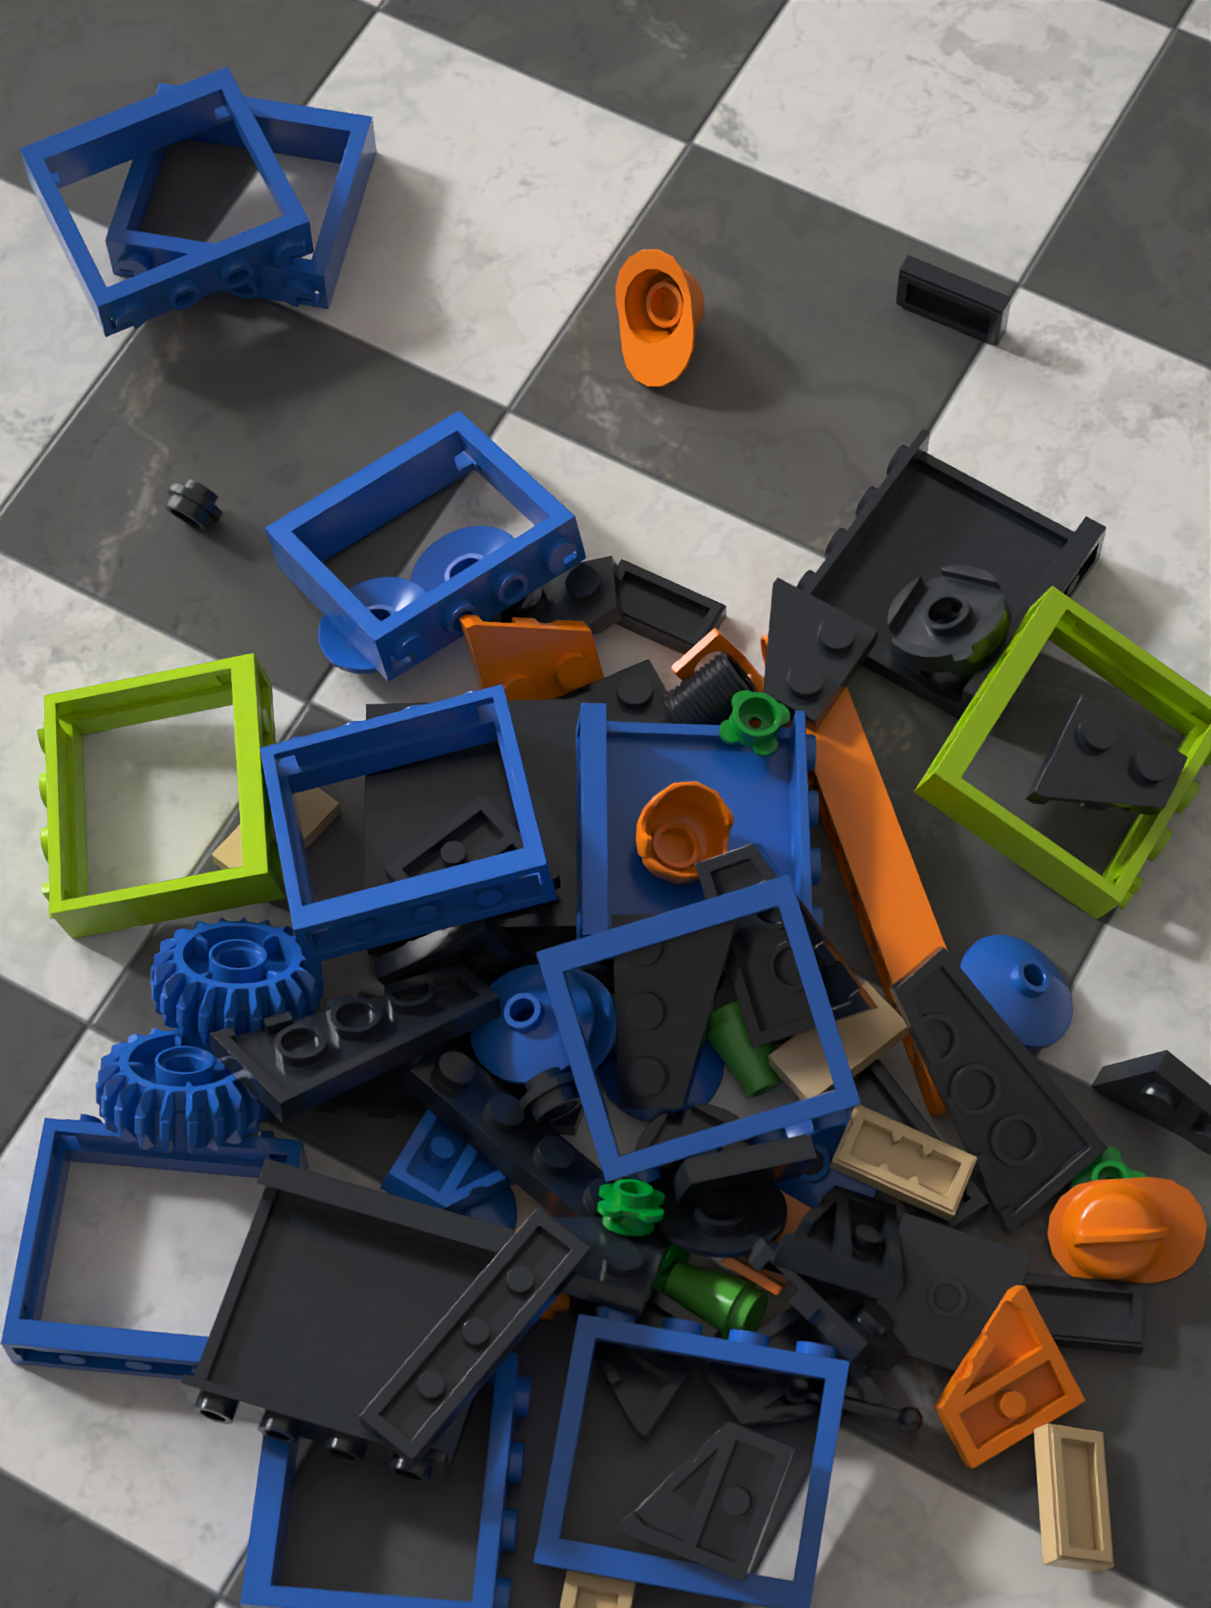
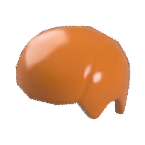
(681, 829)

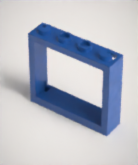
(143, 129)
(291, 132)
(389, 489)
(423, 901)
(643, 1164)
(686, 1340)
(98, 1347)
(497, 1524)

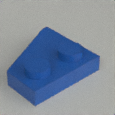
(442, 1169)

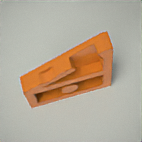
(532, 656)
(1006, 1383)

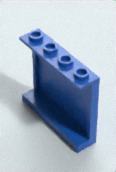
(633, 761)

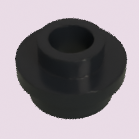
(193, 504)
(550, 1095)

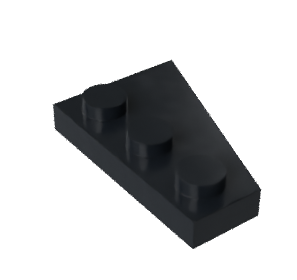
(763, 960)
(664, 1013)

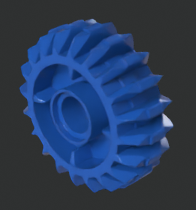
(232, 978)
(174, 1094)

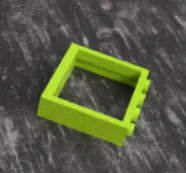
(1127, 668)
(140, 700)

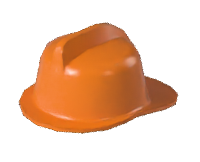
(657, 316)
(1127, 1230)

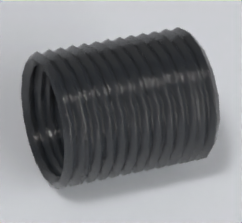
(708, 693)

